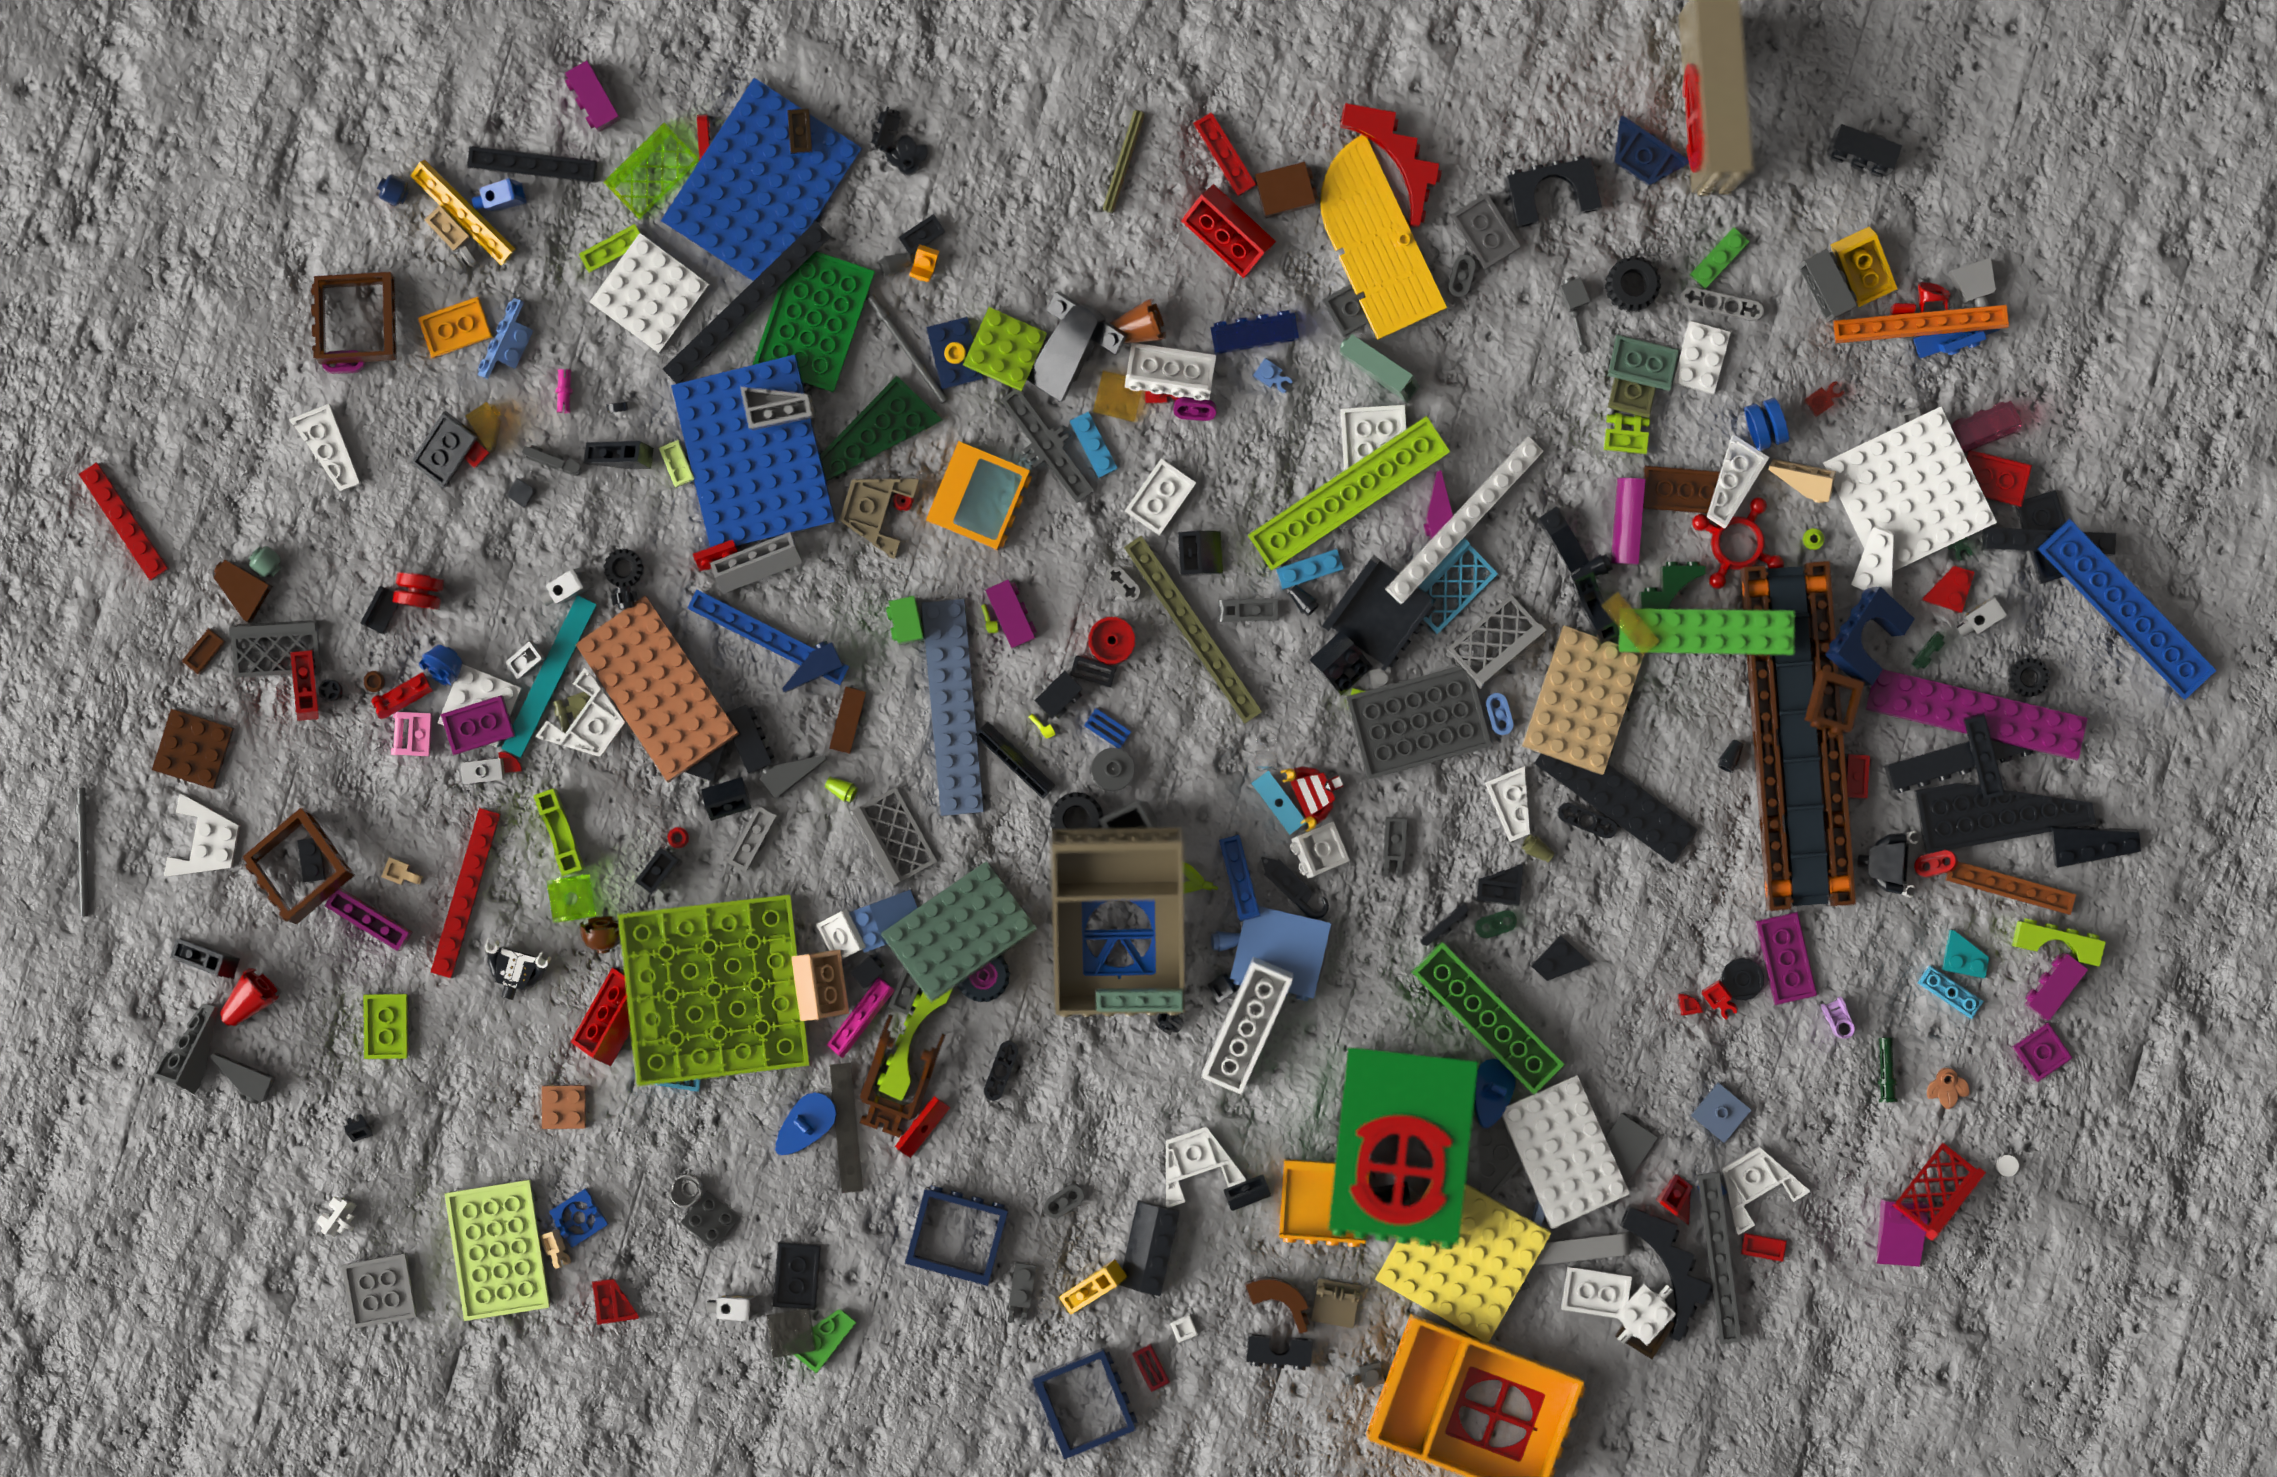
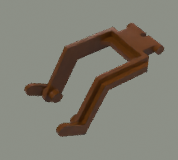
(885, 1110)

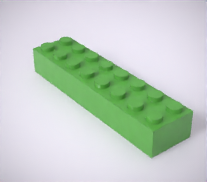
(1716, 632)
(1487, 1018)

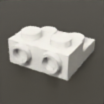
(1319, 850)

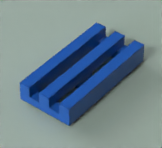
(1122, 738)

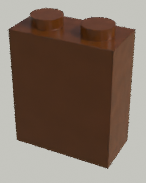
(1286, 189)

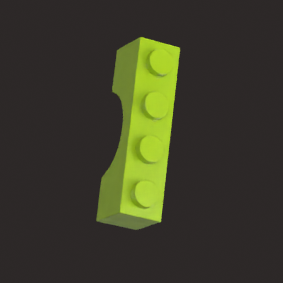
(560, 832)
(2084, 949)

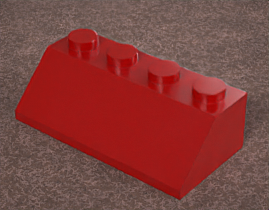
(1228, 230)
(606, 1021)

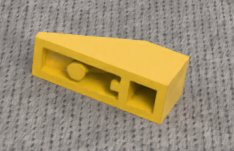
(1093, 1286)

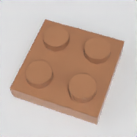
(564, 1107)

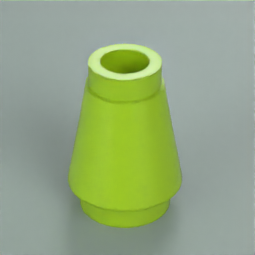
(842, 789)

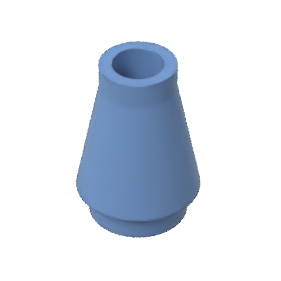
(1224, 940)

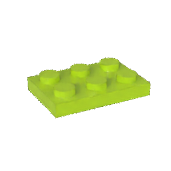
(385, 1026)

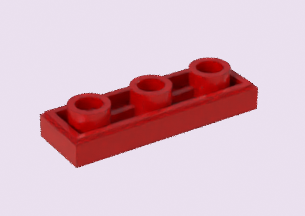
(922, 1127)

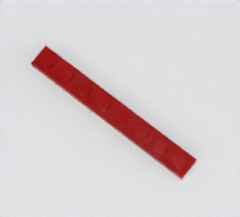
(465, 893)

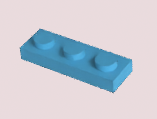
(1093, 444)
(1309, 569)

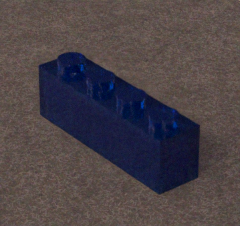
(1254, 333)

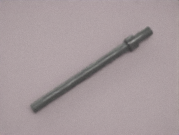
(883, 315)
(81, 810)

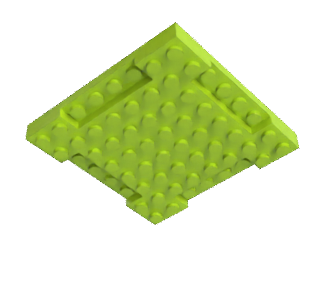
(712, 990)

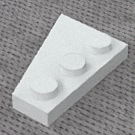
(1877, 561)
(1510, 802)

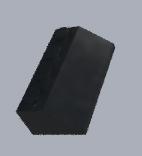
(1149, 1248)

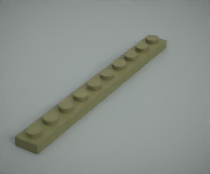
(1192, 629)

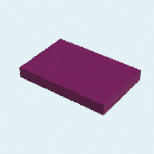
(478, 725)

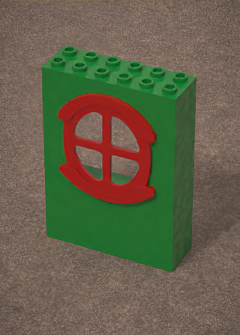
(1403, 1097)

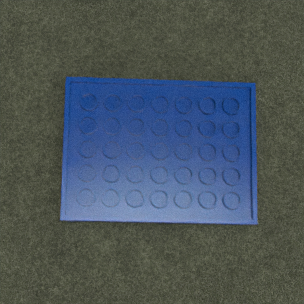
(751, 192)
(745, 478)

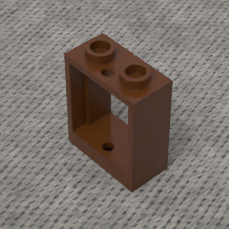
(1816, 698)

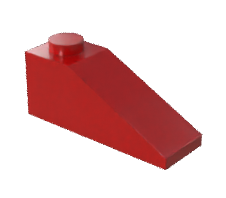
(304, 685)

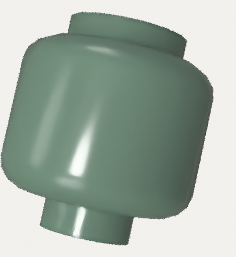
(265, 561)

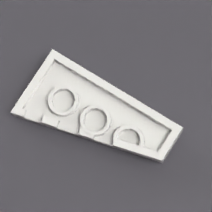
(327, 444)
(1736, 477)

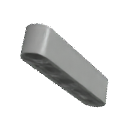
(1584, 1248)

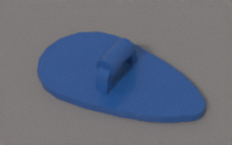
(1492, 1091)
(806, 1123)

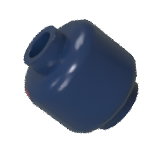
(393, 190)

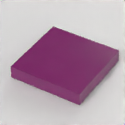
(2042, 1052)

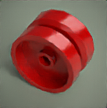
(418, 590)
(1099, 643)

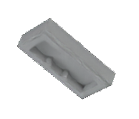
(482, 771)

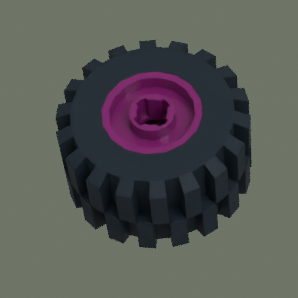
(987, 982)

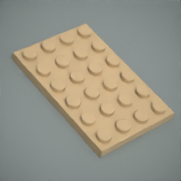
(1582, 700)

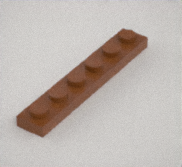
(2012, 888)

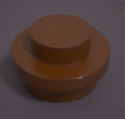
(374, 681)

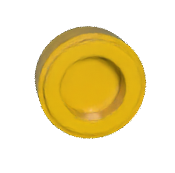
(955, 353)

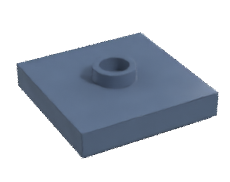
(1720, 1112)

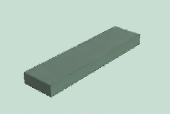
(1139, 1000)

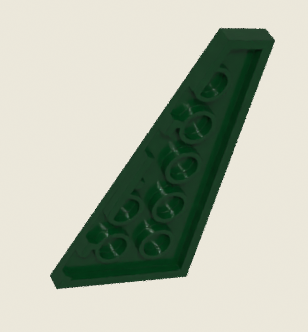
(884, 423)

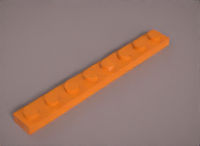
(1921, 324)

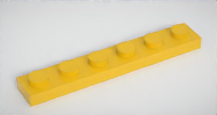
(462, 212)

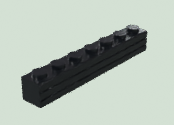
(1015, 760)

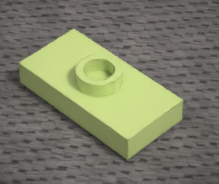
(676, 463)

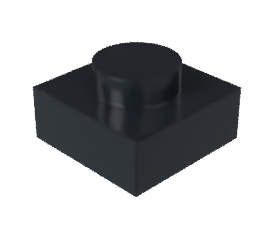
(1222, 987)

